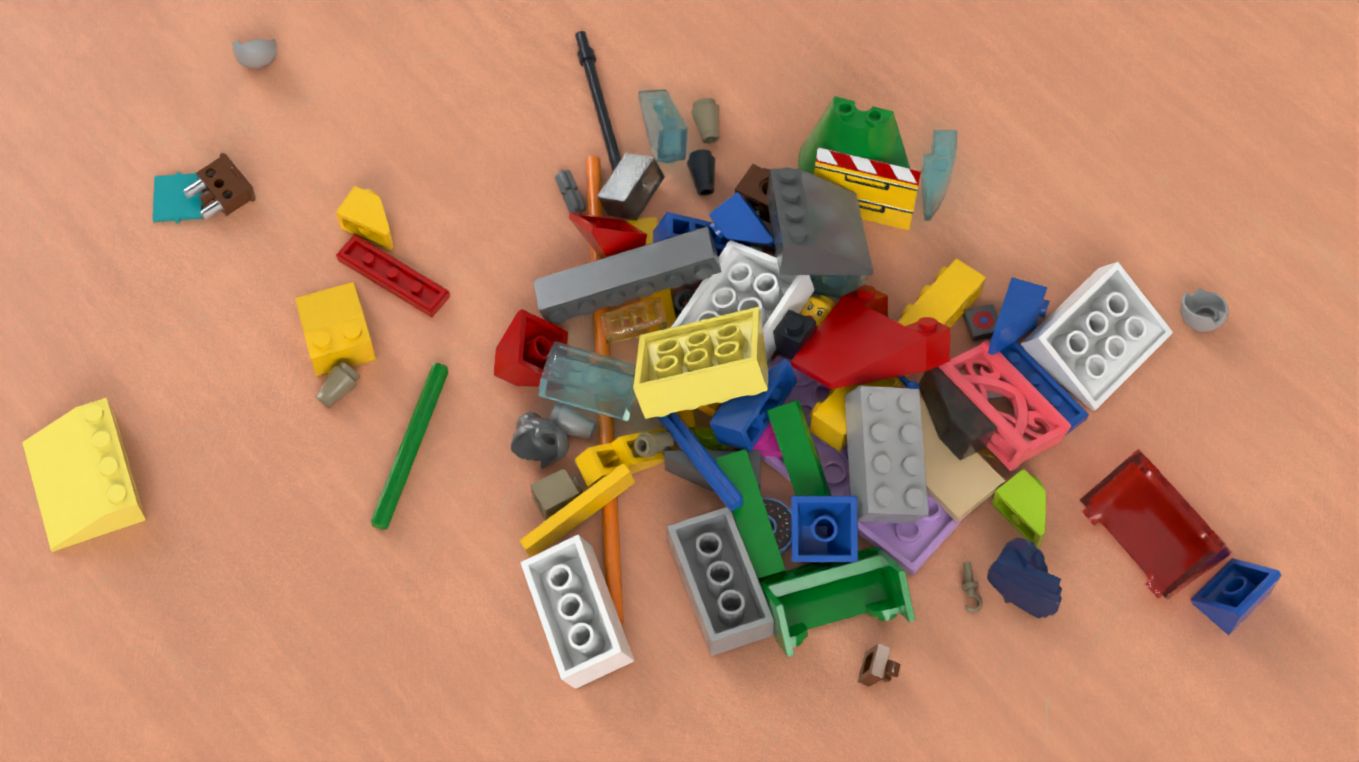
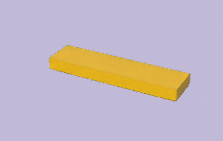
(577, 510)

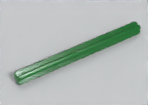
(409, 447)

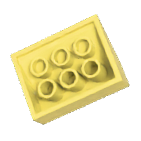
(701, 363)
(83, 476)

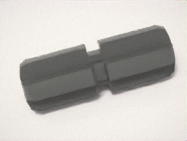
(568, 188)

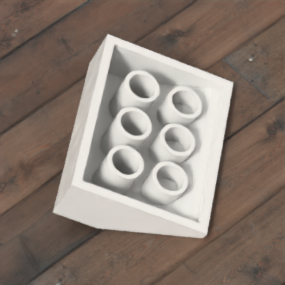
(748, 282)
(1098, 336)

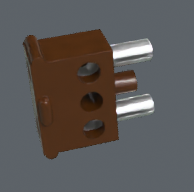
(223, 185)

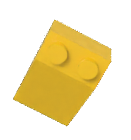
(335, 328)

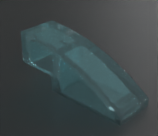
(938, 170)

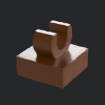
(877, 666)

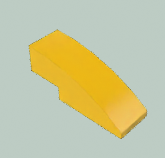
(604, 458)

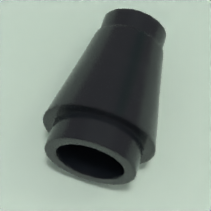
(702, 170)

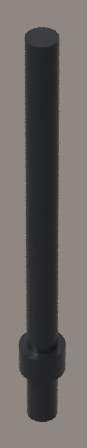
(587, 59)

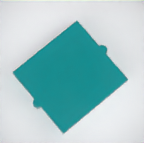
(170, 200)

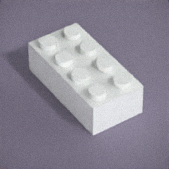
(577, 612)

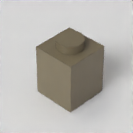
(555, 492)

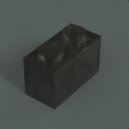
(631, 186)

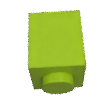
(1023, 505)

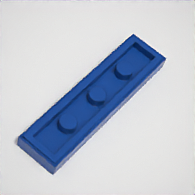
(1045, 384)

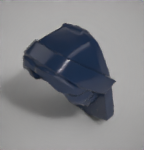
(1024, 579)

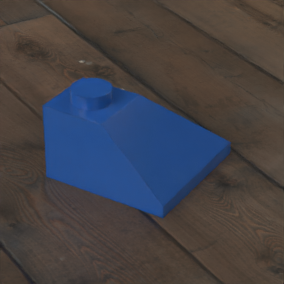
(741, 223)
(824, 528)

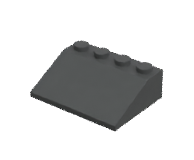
(816, 226)

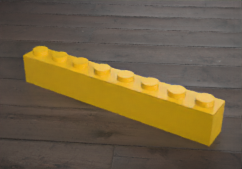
(945, 300)

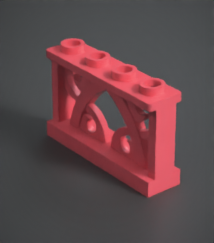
(1030, 407)

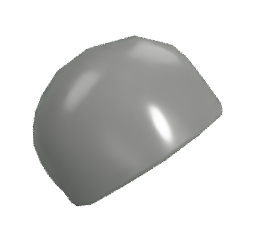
(255, 53)
(1204, 310)

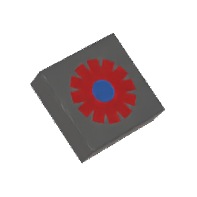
(981, 322)

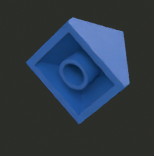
(1235, 593)

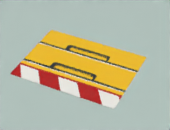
(882, 189)

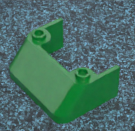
(834, 592)

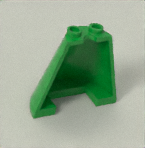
(856, 133)

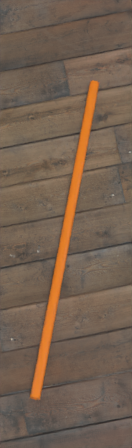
(605, 423)

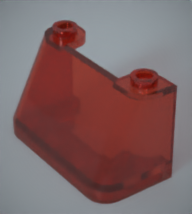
(1154, 525)

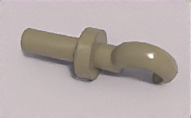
(970, 586)

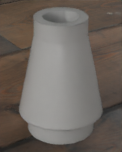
(572, 422)

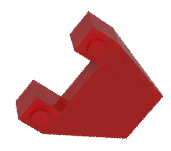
(866, 346)

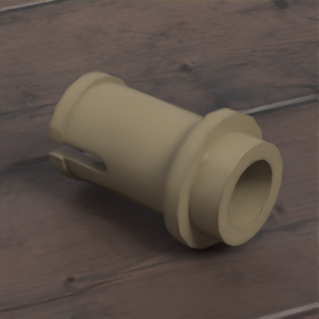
(650, 444)

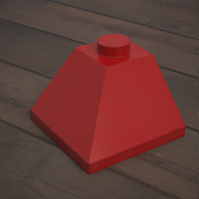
(607, 234)
(525, 349)

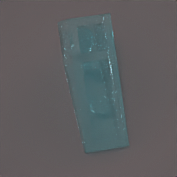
(663, 126)

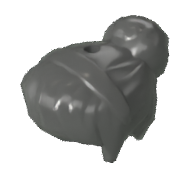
(539, 440)

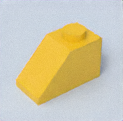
(364, 216)

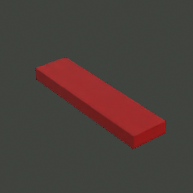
(393, 275)

